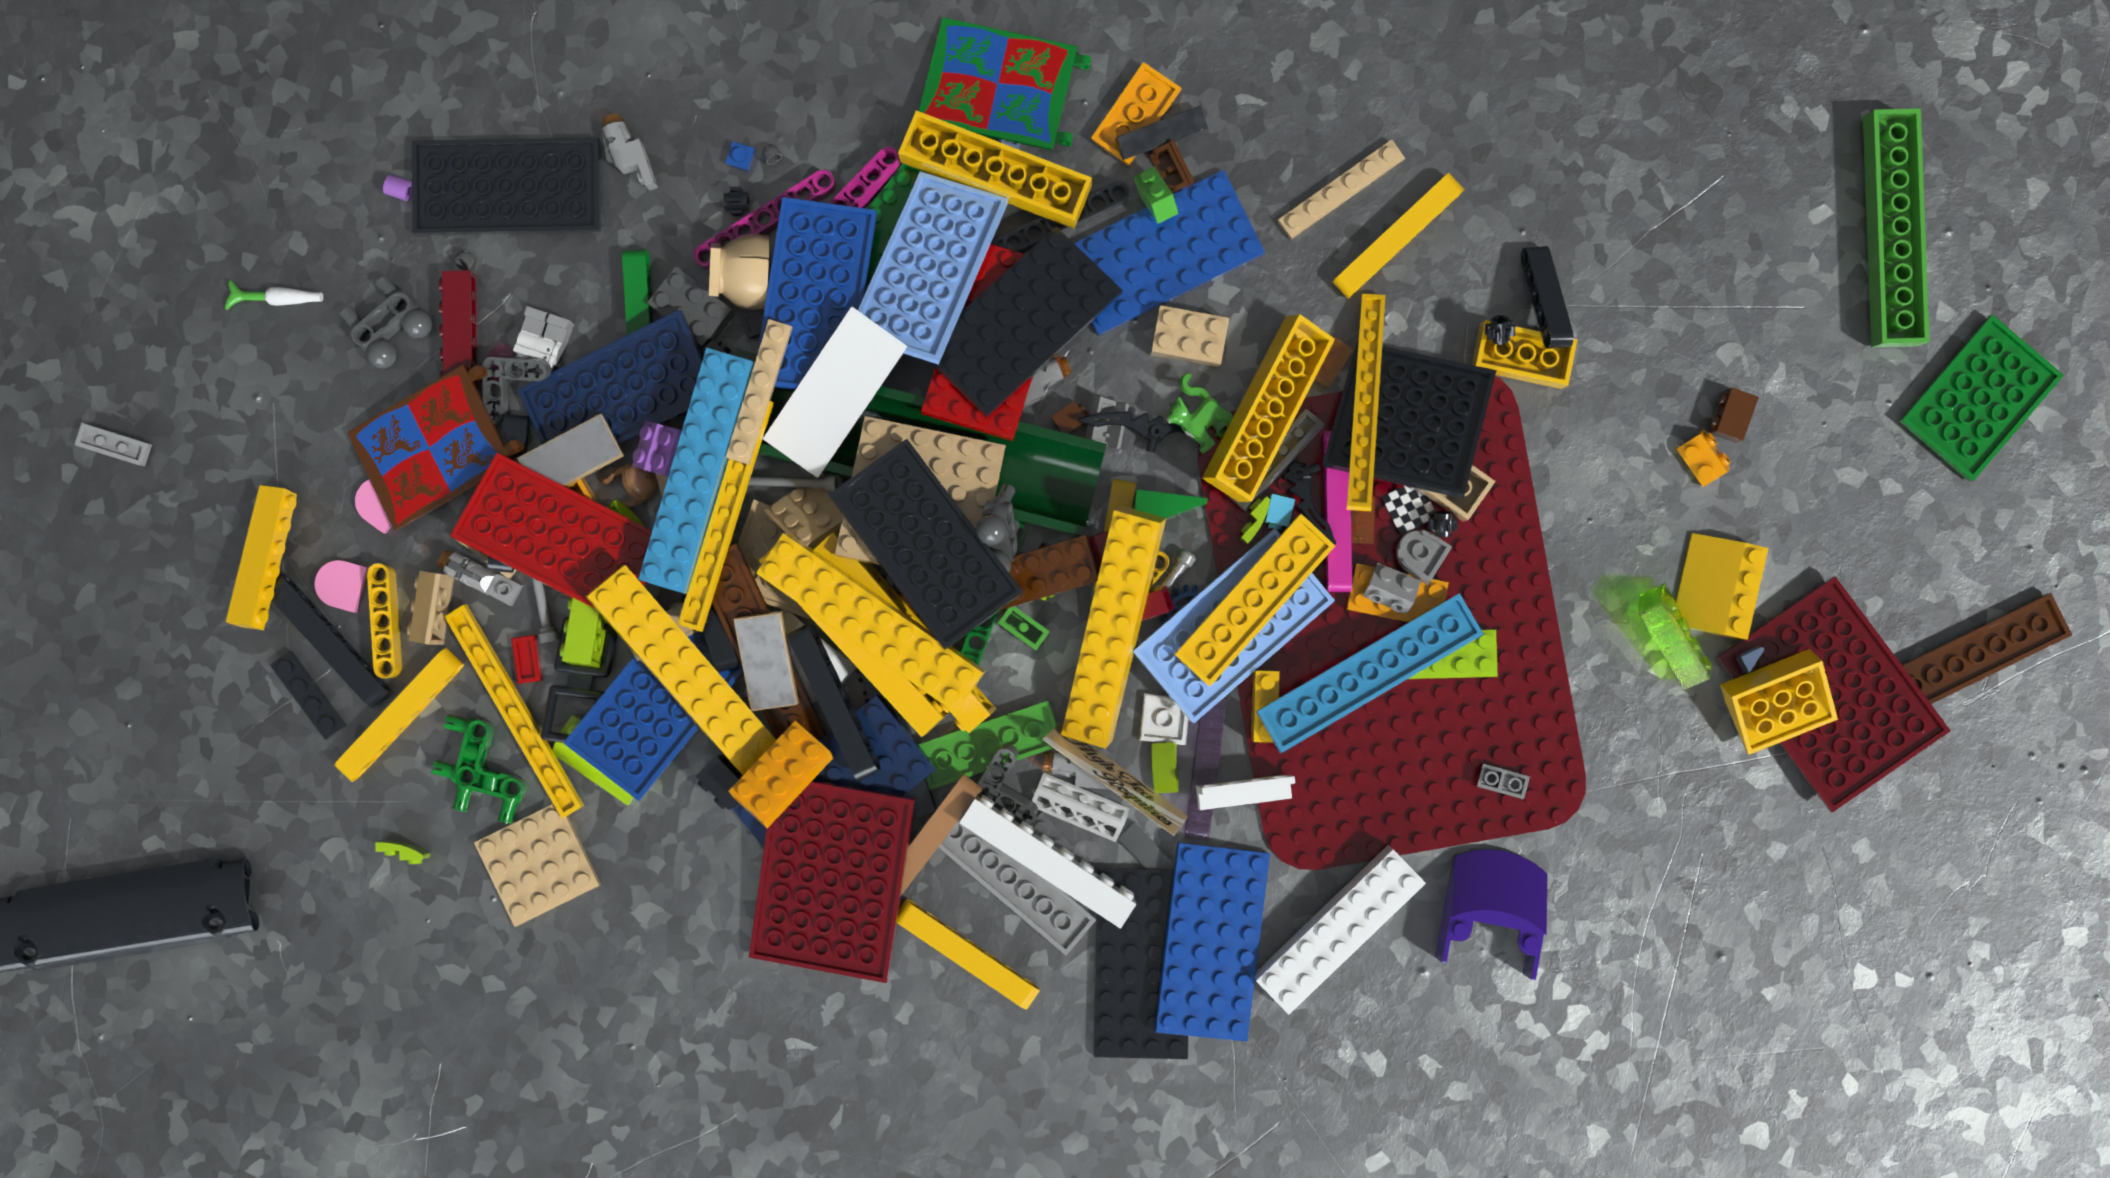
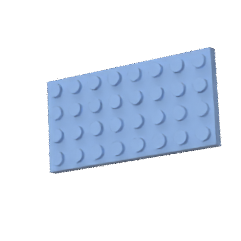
(932, 263)
(1180, 682)

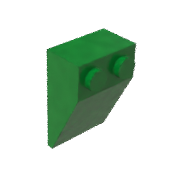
(1166, 504)

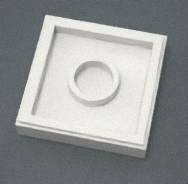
(1162, 720)

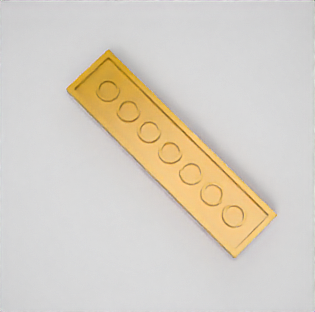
(1254, 600)

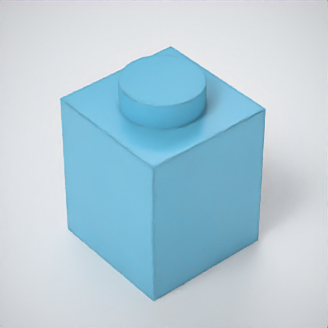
(1279, 512)

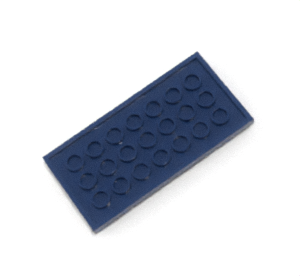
(628, 382)
(899, 755)

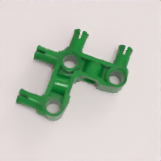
(472, 758)

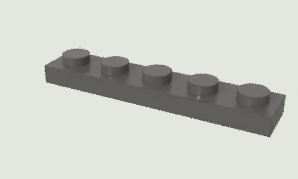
(1296, 439)

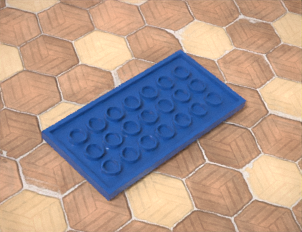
(1175, 256)
(816, 277)
(638, 726)
(1212, 942)

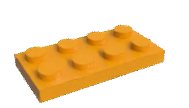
(1140, 104)
(1426, 598)

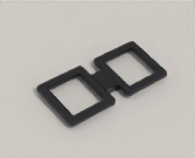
(578, 684)

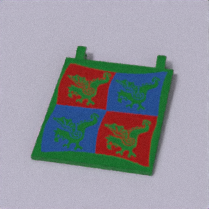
(1000, 83)

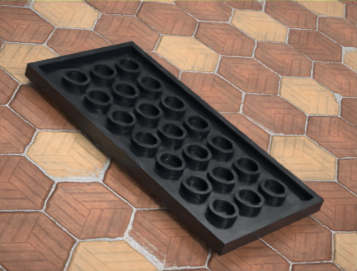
(506, 186)
(1024, 321)
(925, 544)
(1130, 971)

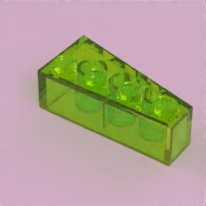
(1674, 636)

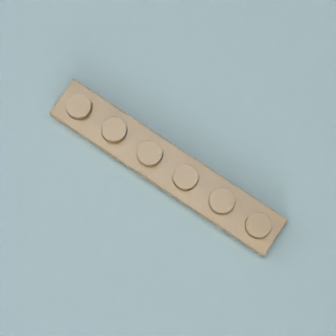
(1341, 189)
(759, 392)

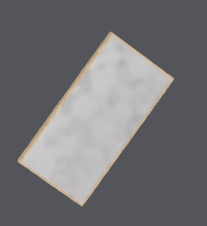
(575, 452)
(766, 661)

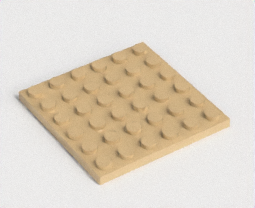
(962, 464)

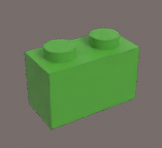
(1155, 195)
(1023, 627)

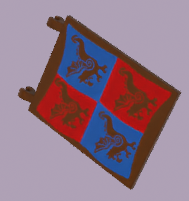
(430, 446)

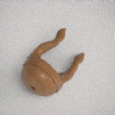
(637, 482)

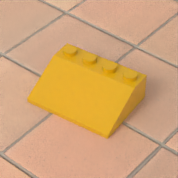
(1720, 585)
(1780, 701)

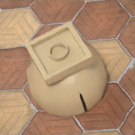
(741, 271)

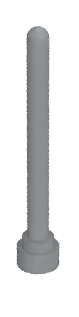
(828, 483)
(547, 633)

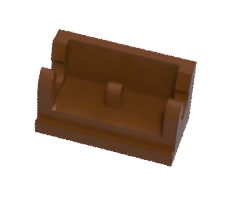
(1172, 167)

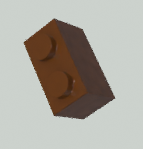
(1733, 415)

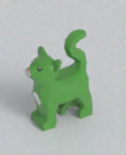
(1206, 414)

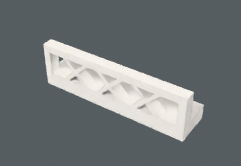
(1244, 791)
(1081, 804)

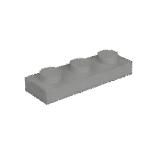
(113, 444)

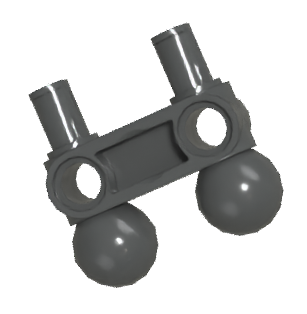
(385, 323)
(999, 527)

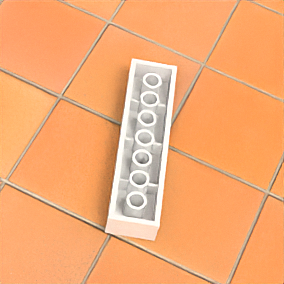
(1049, 861)
(1338, 929)

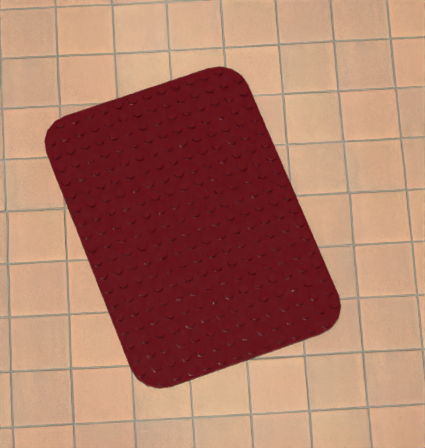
(1413, 756)

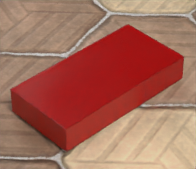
(526, 659)

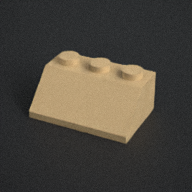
(430, 607)

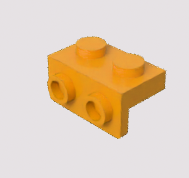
(1704, 458)

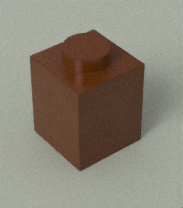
(1067, 418)

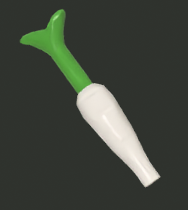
(273, 295)

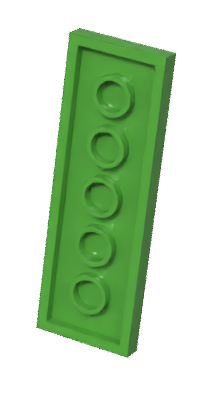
(971, 752)

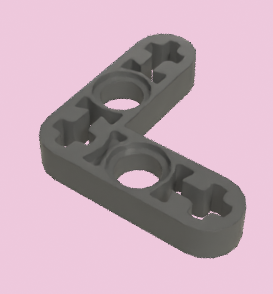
(505, 372)
(995, 785)

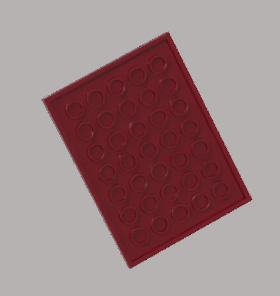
(1876, 701)
(833, 881)

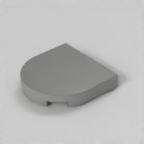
(1421, 554)

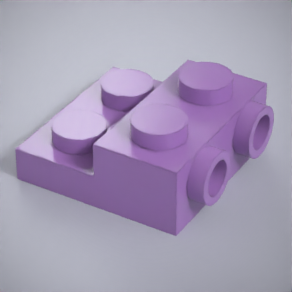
(656, 448)

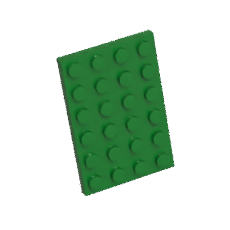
(1981, 398)

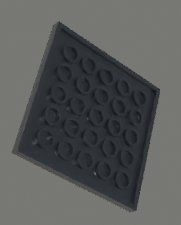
(1425, 421)

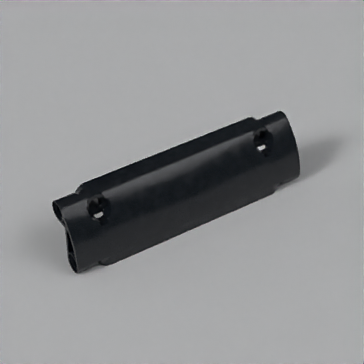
(126, 914)

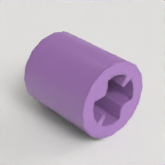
(398, 187)

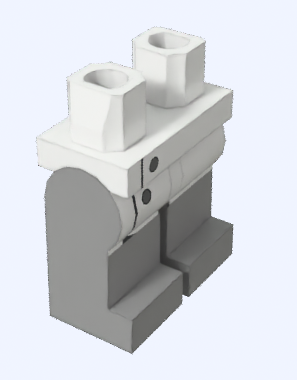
(543, 337)

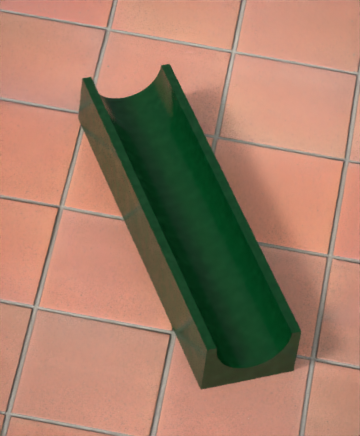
(1048, 468)

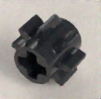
(736, 201)
(1500, 329)
(1443, 524)

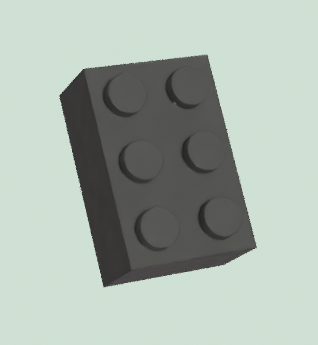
(703, 313)

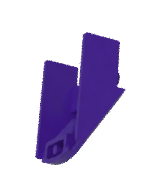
(1498, 891)

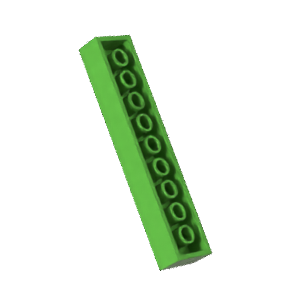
(1896, 228)

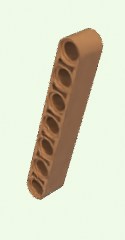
(939, 827)

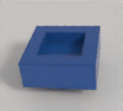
(740, 156)

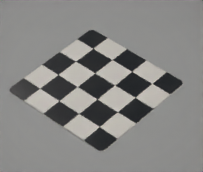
(1408, 508)

